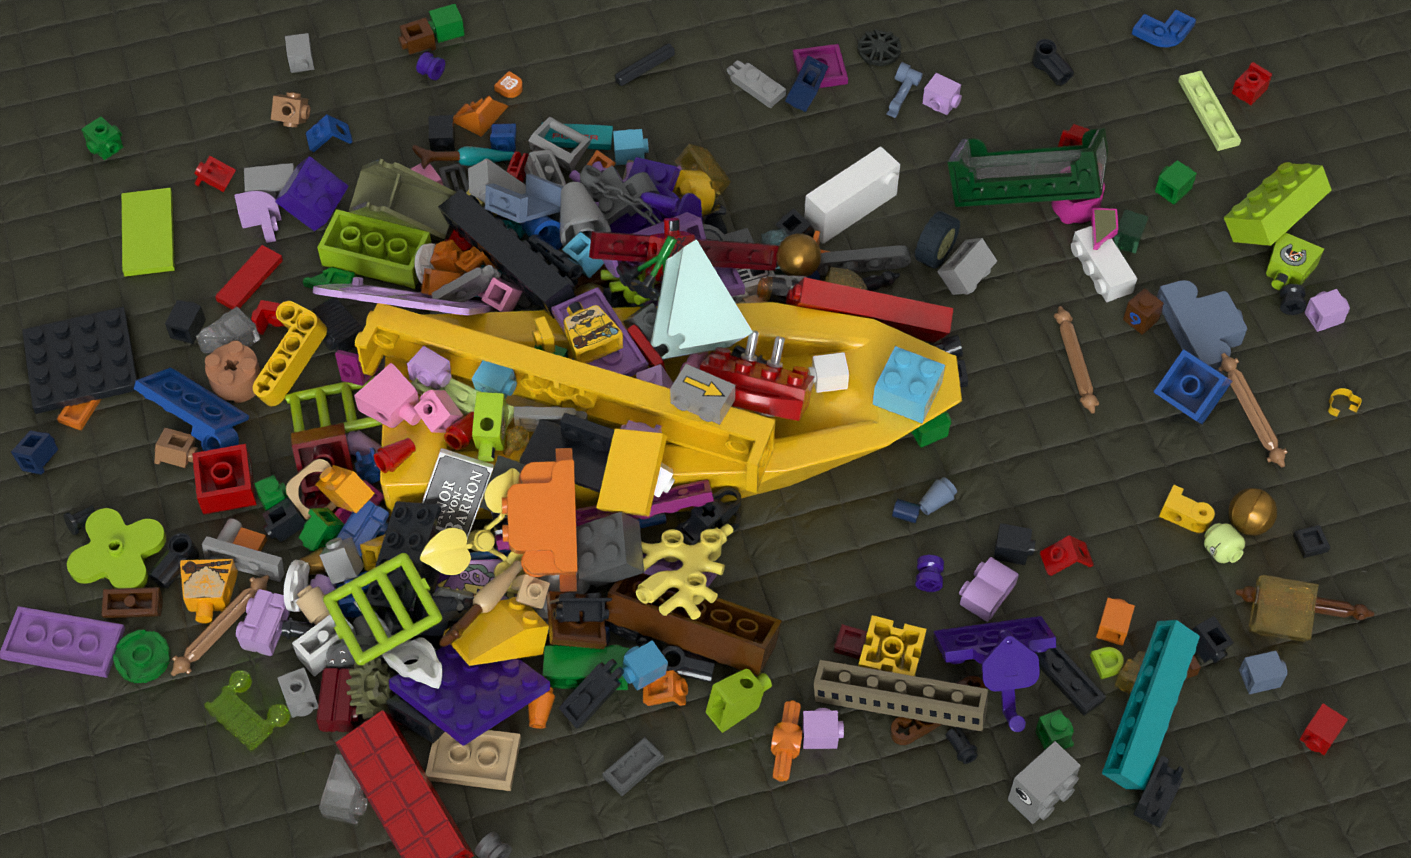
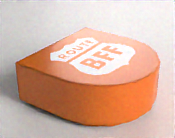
(509, 85)

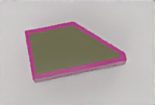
(1104, 225)

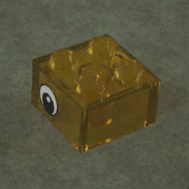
(1283, 608)

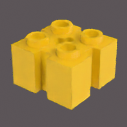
(891, 647)

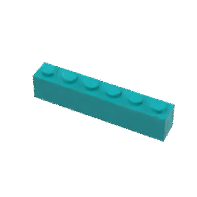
(1151, 705)

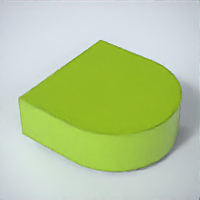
(1107, 661)

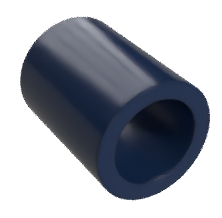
(906, 510)

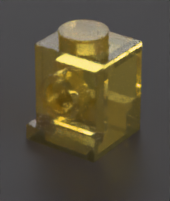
(1128, 675)

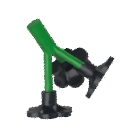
(630, 274)

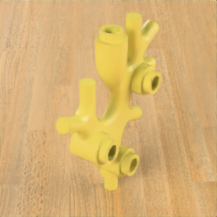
(689, 577)

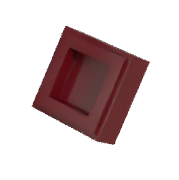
(850, 641)

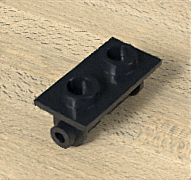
(569, 606)

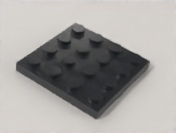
(79, 360)

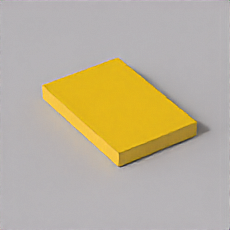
(631, 472)

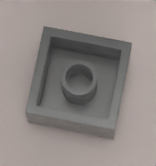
(609, 549)

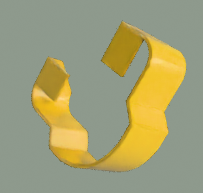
(1333, 411)

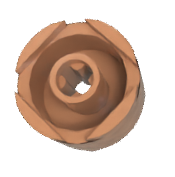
(232, 372)

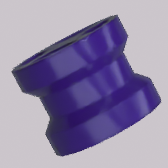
(430, 65)

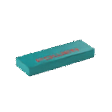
(600, 136)

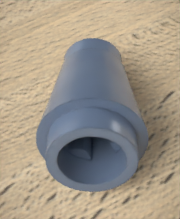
(938, 495)

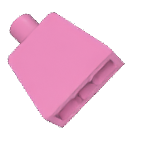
(389, 398)

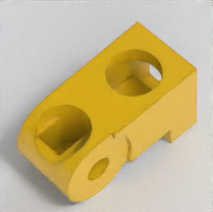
(1187, 512)

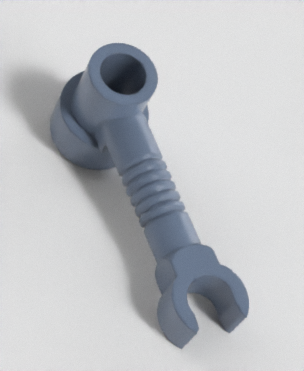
(908, 78)

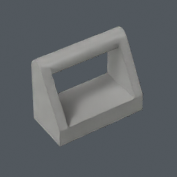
(563, 158)

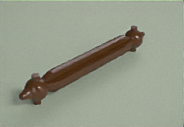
(1323, 605)

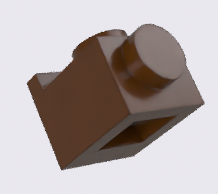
(416, 36)

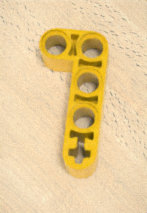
(272, 382)

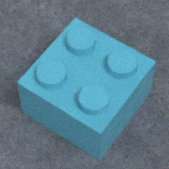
(908, 384)

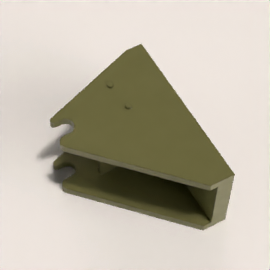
(401, 198)

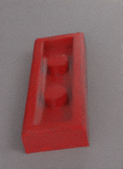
(249, 278)

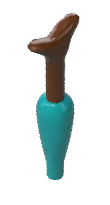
(465, 155)

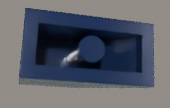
(806, 84)

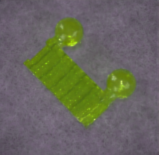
(240, 718)

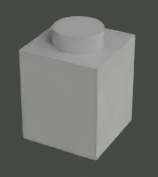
(299, 53)
(341, 560)

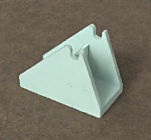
(695, 307)

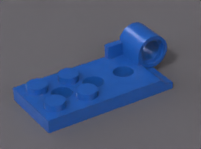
(205, 411)

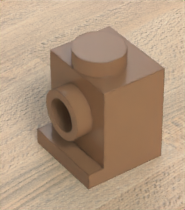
(175, 448)

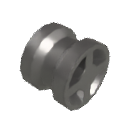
(492, 847)

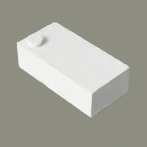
(852, 194)

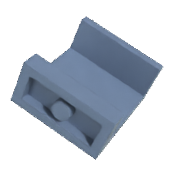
(540, 200)

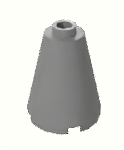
(579, 213)

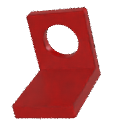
(1064, 554)

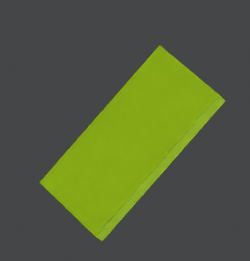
(147, 232)

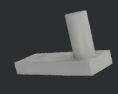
(245, 559)

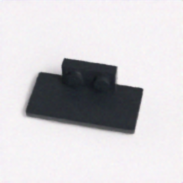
(588, 442)
(408, 532)

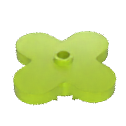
(116, 550)

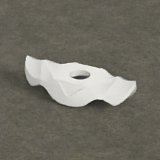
(425, 670)

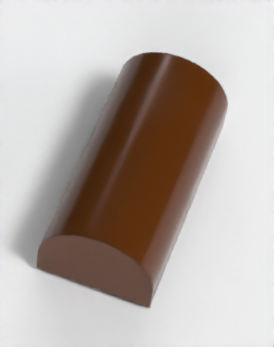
(132, 602)

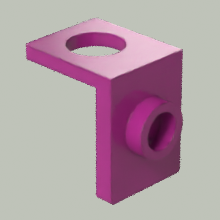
(350, 368)

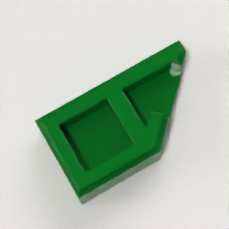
(330, 276)

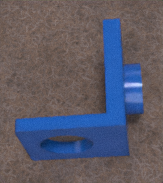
(324, 130)

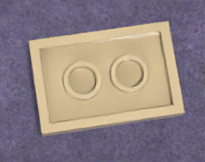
(482, 763)

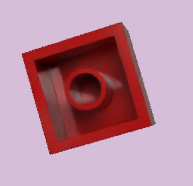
(224, 479)

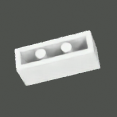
(1105, 266)

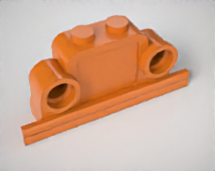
(544, 519)

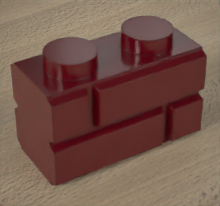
(334, 703)

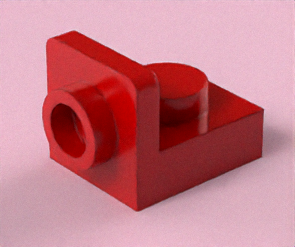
(214, 173)
(265, 315)

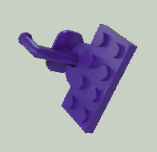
(663, 205)
(1005, 653)

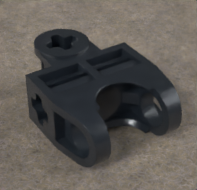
(711, 516)

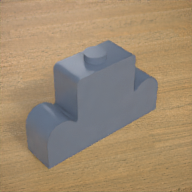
(1203, 324)

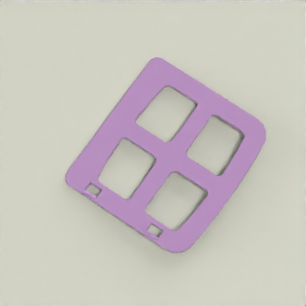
(399, 297)

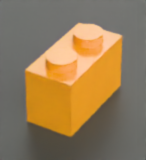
(344, 488)

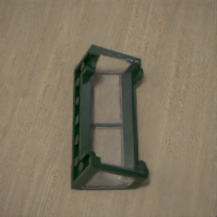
(1028, 174)

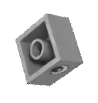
(1044, 783)

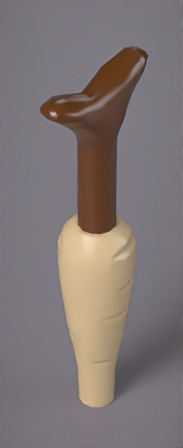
(483, 602)

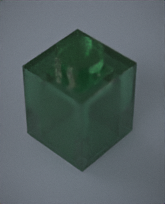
(1130, 231)

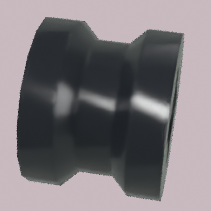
(1292, 299)

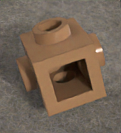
(290, 109)

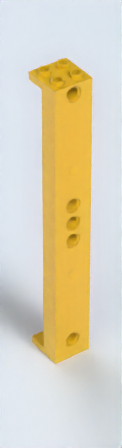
(568, 384)

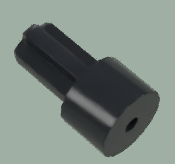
(951, 345)

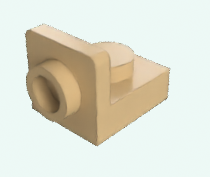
(530, 590)

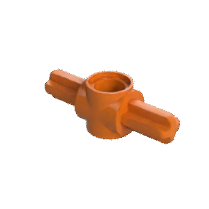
(786, 741)

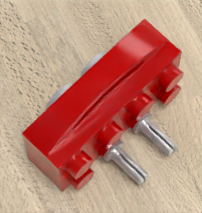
(761, 386)

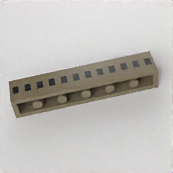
(901, 695)

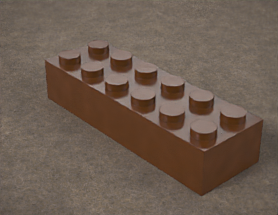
(722, 632)

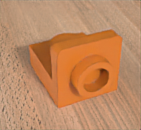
(666, 689)

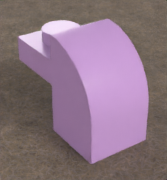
(259, 209)

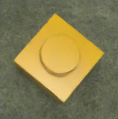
(543, 335)

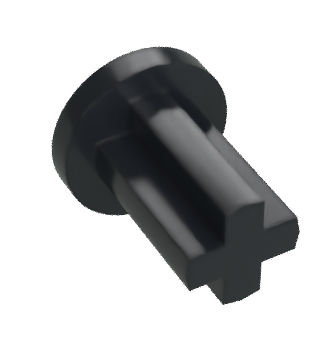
(78, 519)

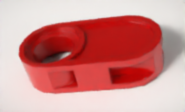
(517, 165)

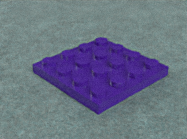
(473, 695)

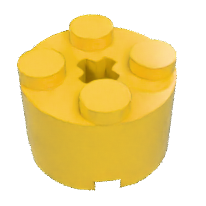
(698, 184)

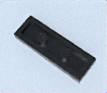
(1070, 679)

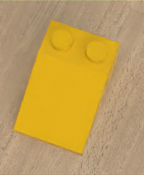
(503, 634)

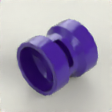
(930, 572)

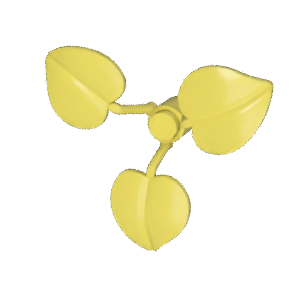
(449, 548)

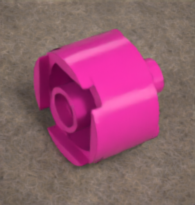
(1076, 210)

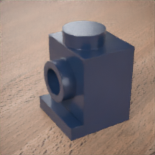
(34, 451)

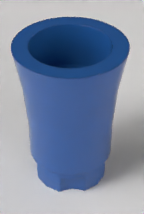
(546, 229)

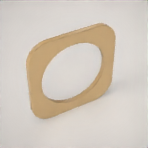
(293, 486)

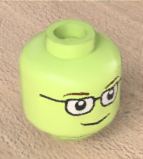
(1224, 543)

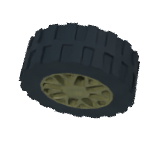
(937, 239)

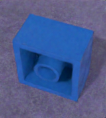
(1192, 386)

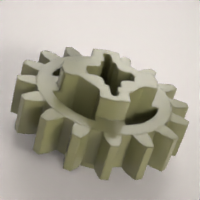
(370, 688)

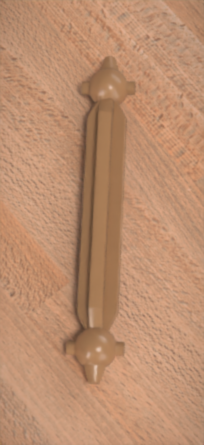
(1076, 359)
(1253, 410)
(218, 627)

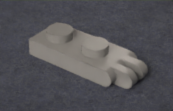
(756, 83)
(467, 285)
(530, 416)

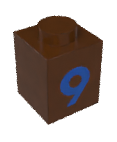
(1143, 311)

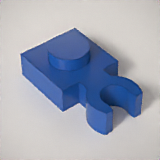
(366, 467)

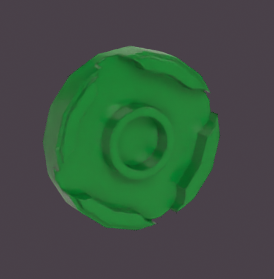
(142, 656)

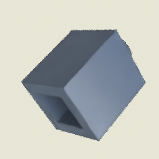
(1263, 672)

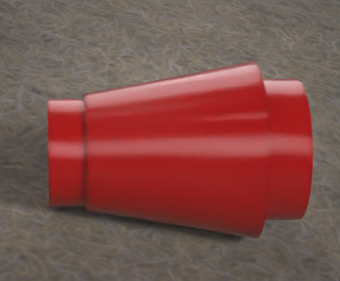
(460, 433)
(393, 455)

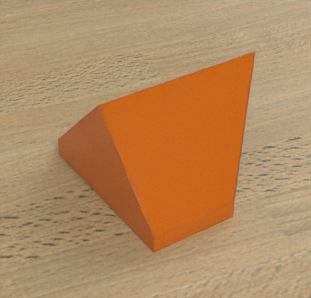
(479, 115)

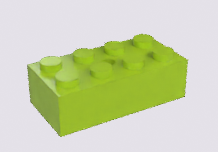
(1277, 203)
(372, 248)

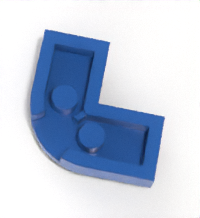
(1164, 34)

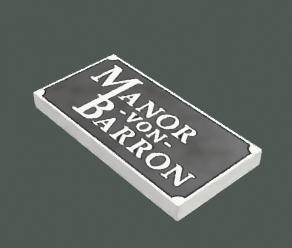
(458, 488)

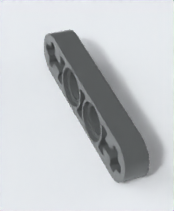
(862, 259)

